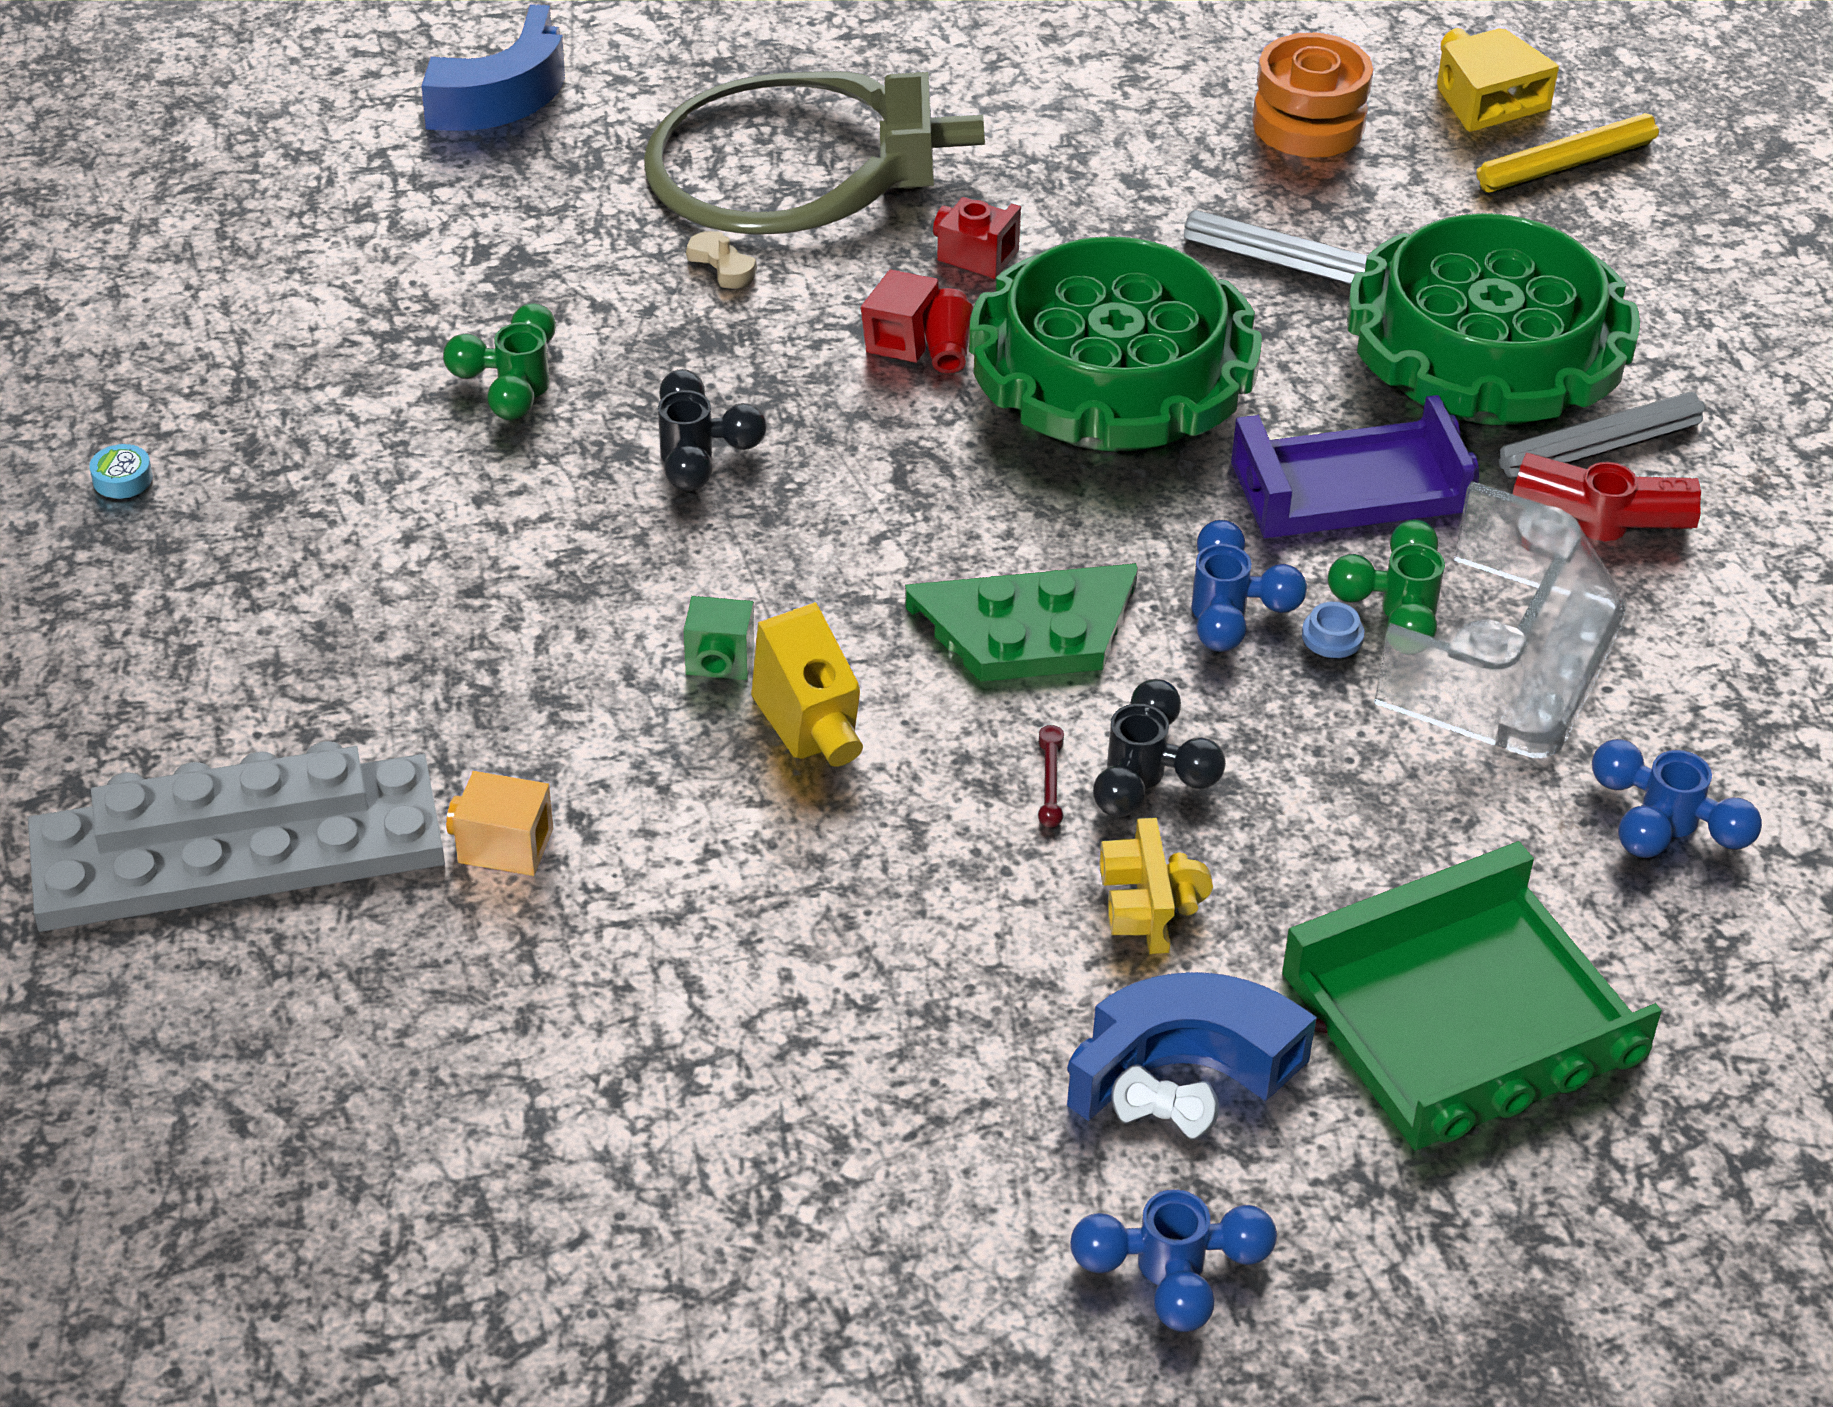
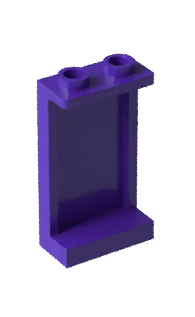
(1353, 473)

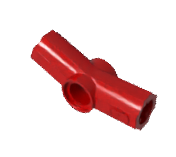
(1610, 496)

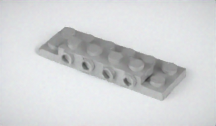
(231, 834)

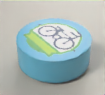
(121, 471)

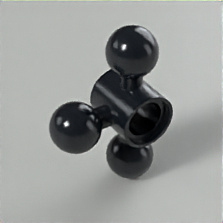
(688, 429)
(1141, 751)

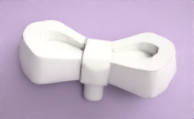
(1190, 1106)

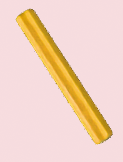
(1567, 152)

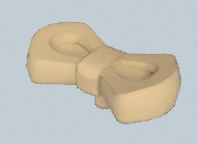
(733, 268)

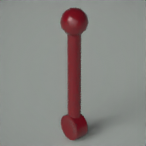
(1051, 740)

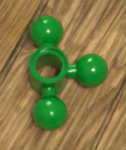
(518, 357)
(1408, 585)

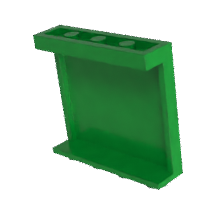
(1462, 998)

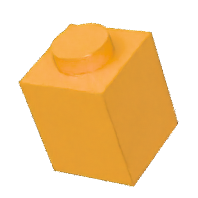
(501, 823)

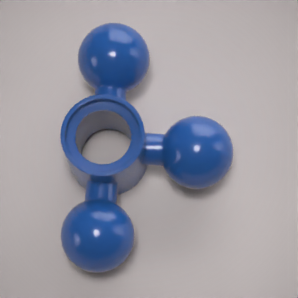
(1225, 582)
(1672, 800)
(1182, 1296)

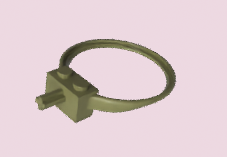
(904, 160)

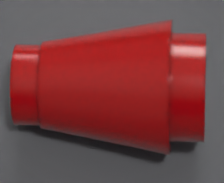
(948, 329)

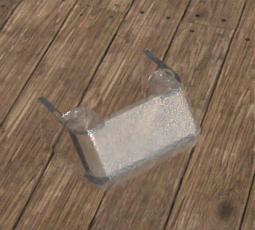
(1504, 681)

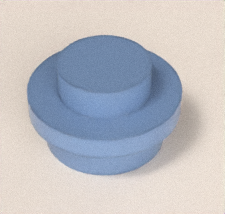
(1333, 630)

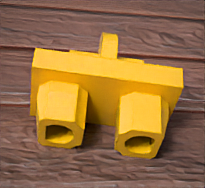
(1159, 885)

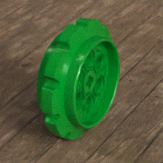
(1493, 318)
(1115, 344)

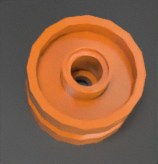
(1312, 94)

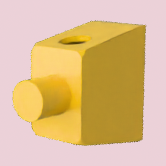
(1494, 77)
(806, 686)

